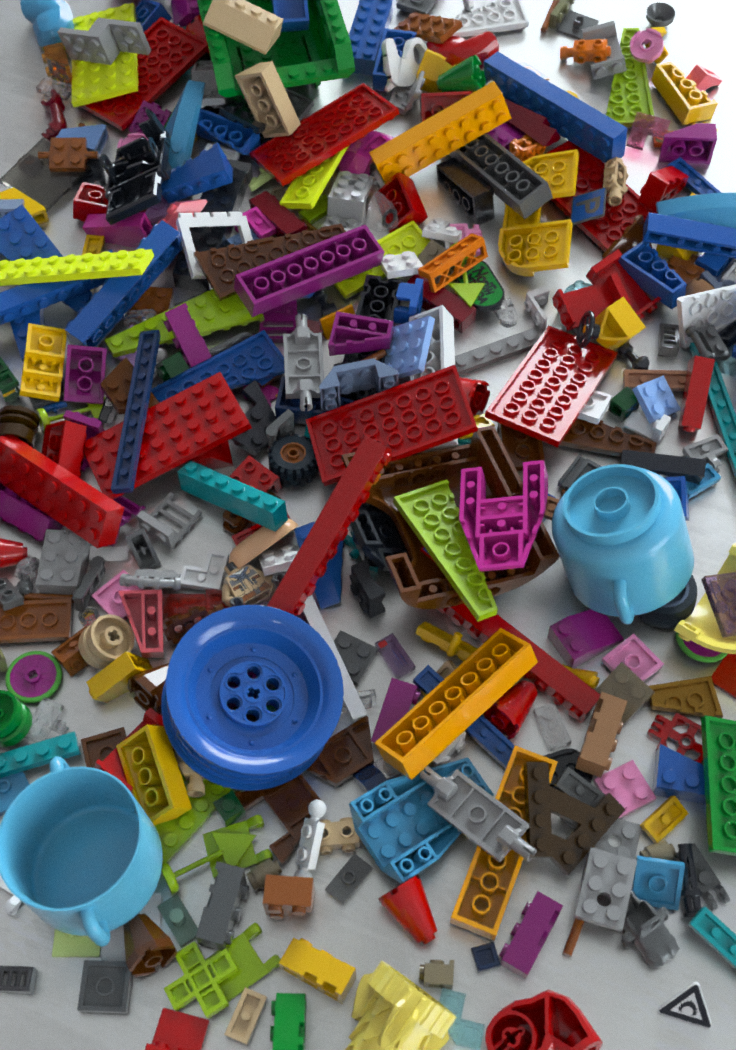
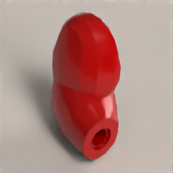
(458, 49)
(541, 1023)

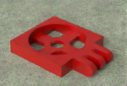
(666, 731)

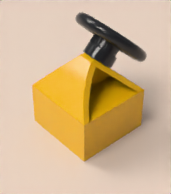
(611, 327)

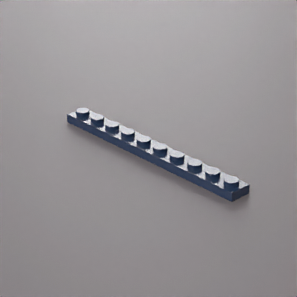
(136, 413)

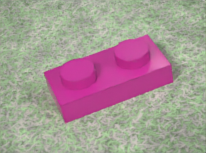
(259, 223)

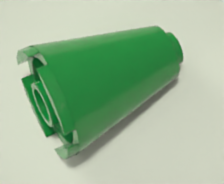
(463, 77)

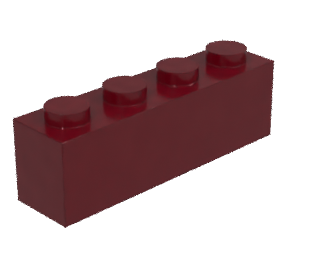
(278, 215)
(461, 312)

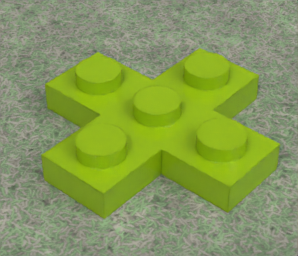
(201, 979)

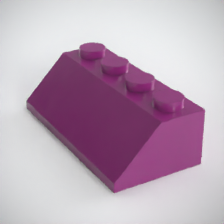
(25, 515)

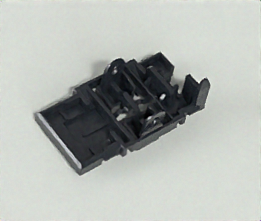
(137, 172)

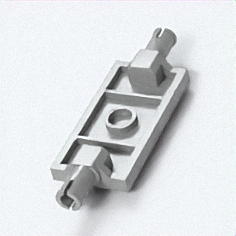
(303, 363)
(478, 815)

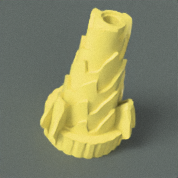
(397, 1014)

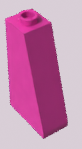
(124, 233)

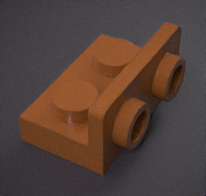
(69, 654)

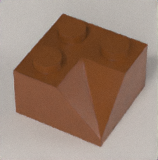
(288, 896)

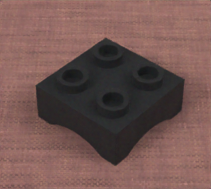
(366, 589)

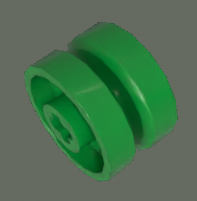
(14, 719)

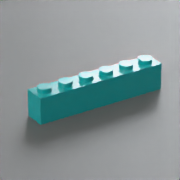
(233, 495)

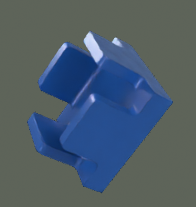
(413, 294)

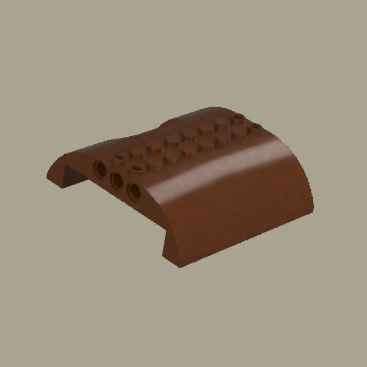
(422, 581)

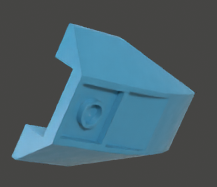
(401, 827)

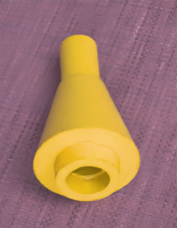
(586, 676)

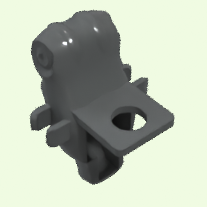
(648, 932)

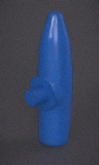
(54, 407)

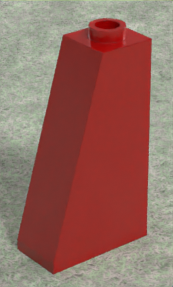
(695, 393)

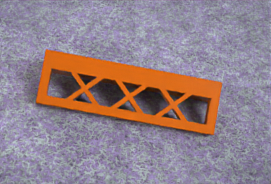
(454, 257)

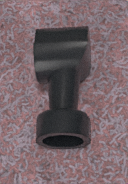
(321, 298)
(638, 363)

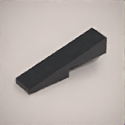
(666, 465)

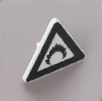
(688, 1006)

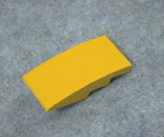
(43, 362)

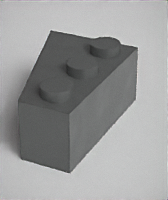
(222, 907)

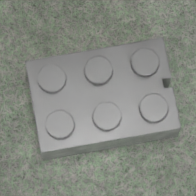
(62, 562)

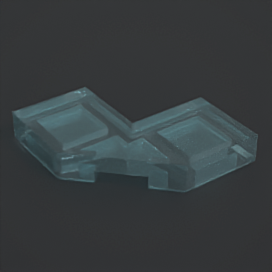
(462, 1031)

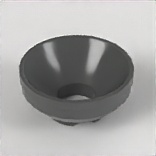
(660, 11)

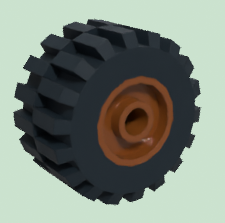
(293, 460)

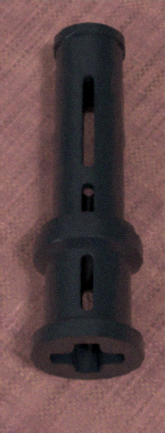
(694, 893)

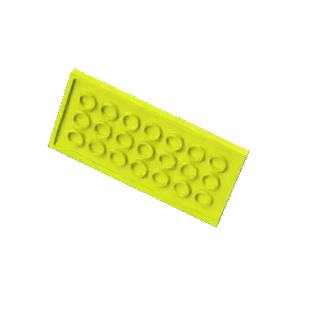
(100, 81)

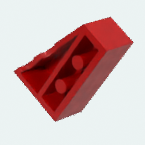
(662, 186)

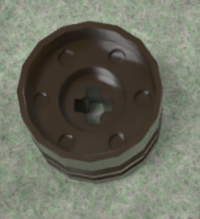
(20, 423)

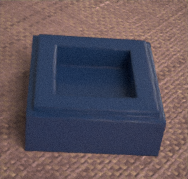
(485, 957)

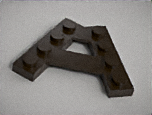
(590, 821)

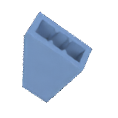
(95, 135)

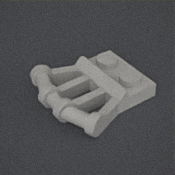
(151, 578)

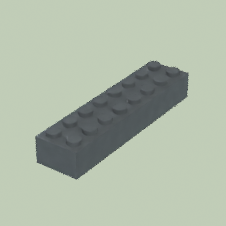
(505, 173)

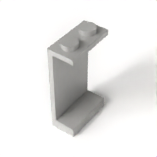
(614, 63)

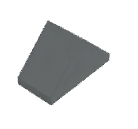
(142, 549)

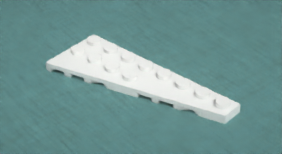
(706, 309)

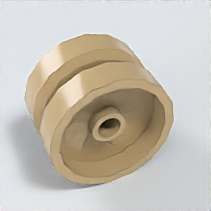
(105, 640)

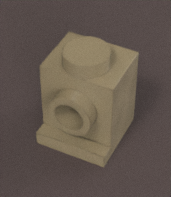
(437, 974)

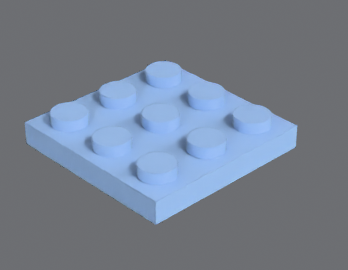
(410, 346)

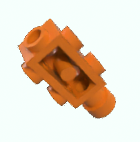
(588, 50)
(526, 148)

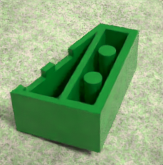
(289, 1021)

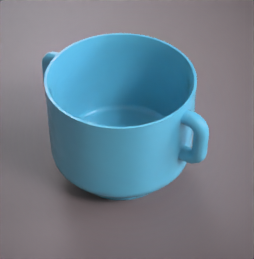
(623, 541)
(80, 851)

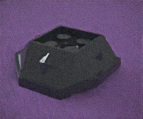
(376, 536)

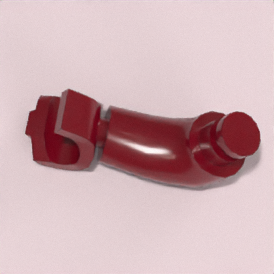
(55, 108)

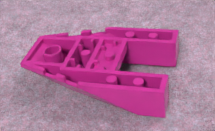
(504, 527)

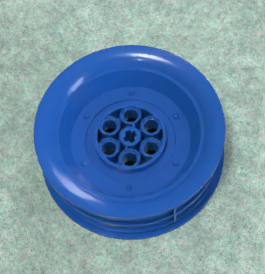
(222, 741)

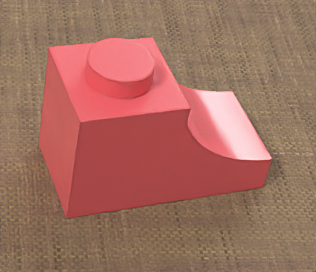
(704, 77)

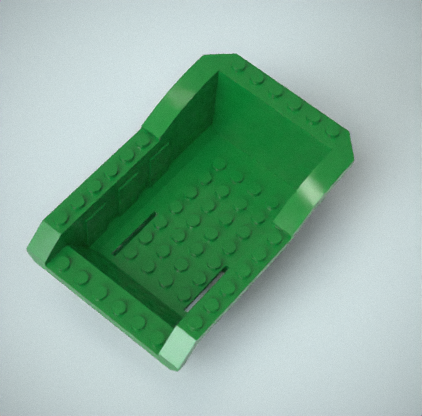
(298, 56)

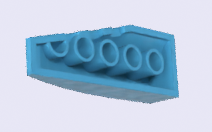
(183, 123)
(705, 208)

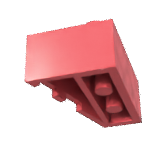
(145, 617)

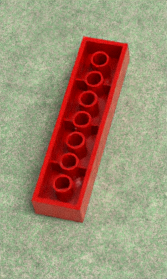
(59, 492)

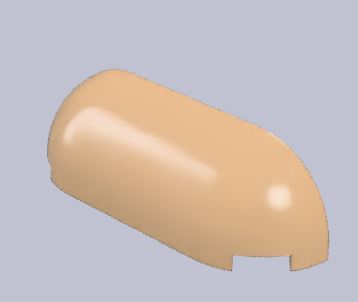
(258, 542)

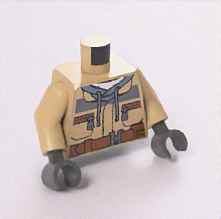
(247, 585)

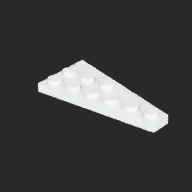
(493, 17)

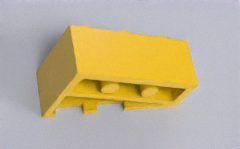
(318, 969)

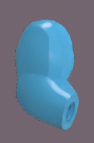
(47, 19)

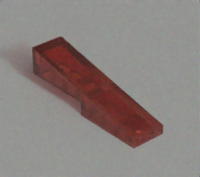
(181, 603)

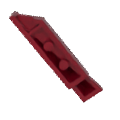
(532, 124)

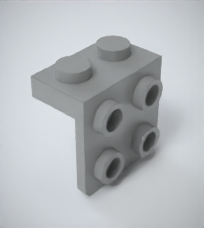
(404, 97)

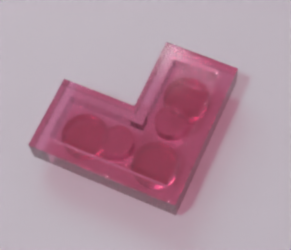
(644, 126)

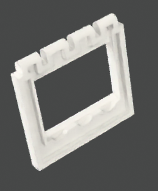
(203, 219)

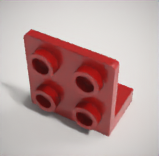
(256, 475)
(178, 1031)

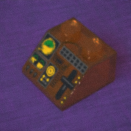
(57, 62)

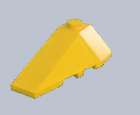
(433, 66)

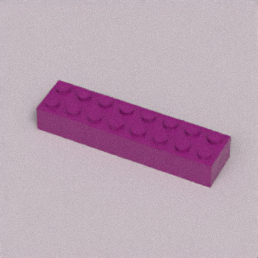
(308, 270)

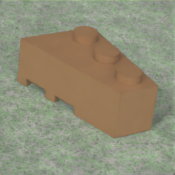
(601, 735)

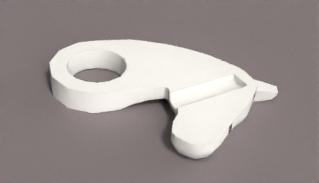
(401, 70)

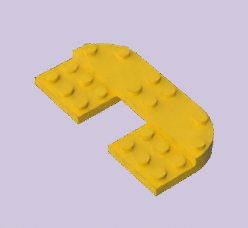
(538, 246)

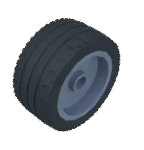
(674, 611)

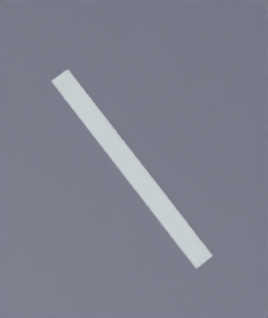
(350, 696)

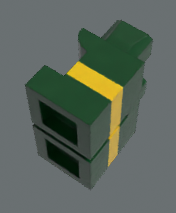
(8, 384)

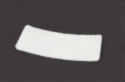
(110, 553)

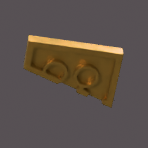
(687, 697)

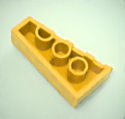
(681, 94)

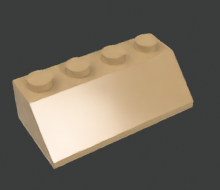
(244, 23)
(268, 99)

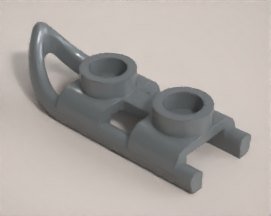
(229, 343)

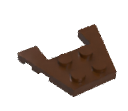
(289, 805)

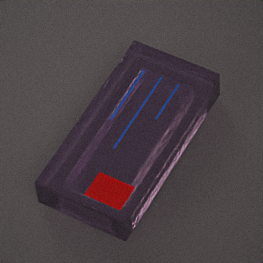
(395, 656)

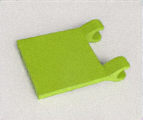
(249, 858)
(248, 962)

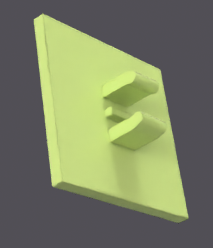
(74, 946)

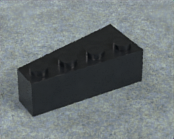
(467, 190)

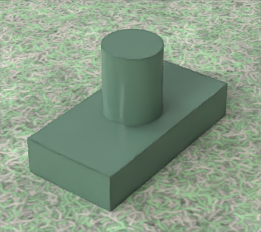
(178, 920)

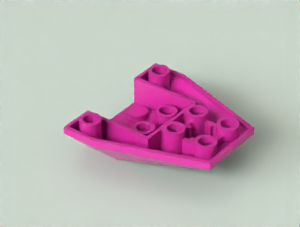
(357, 156)

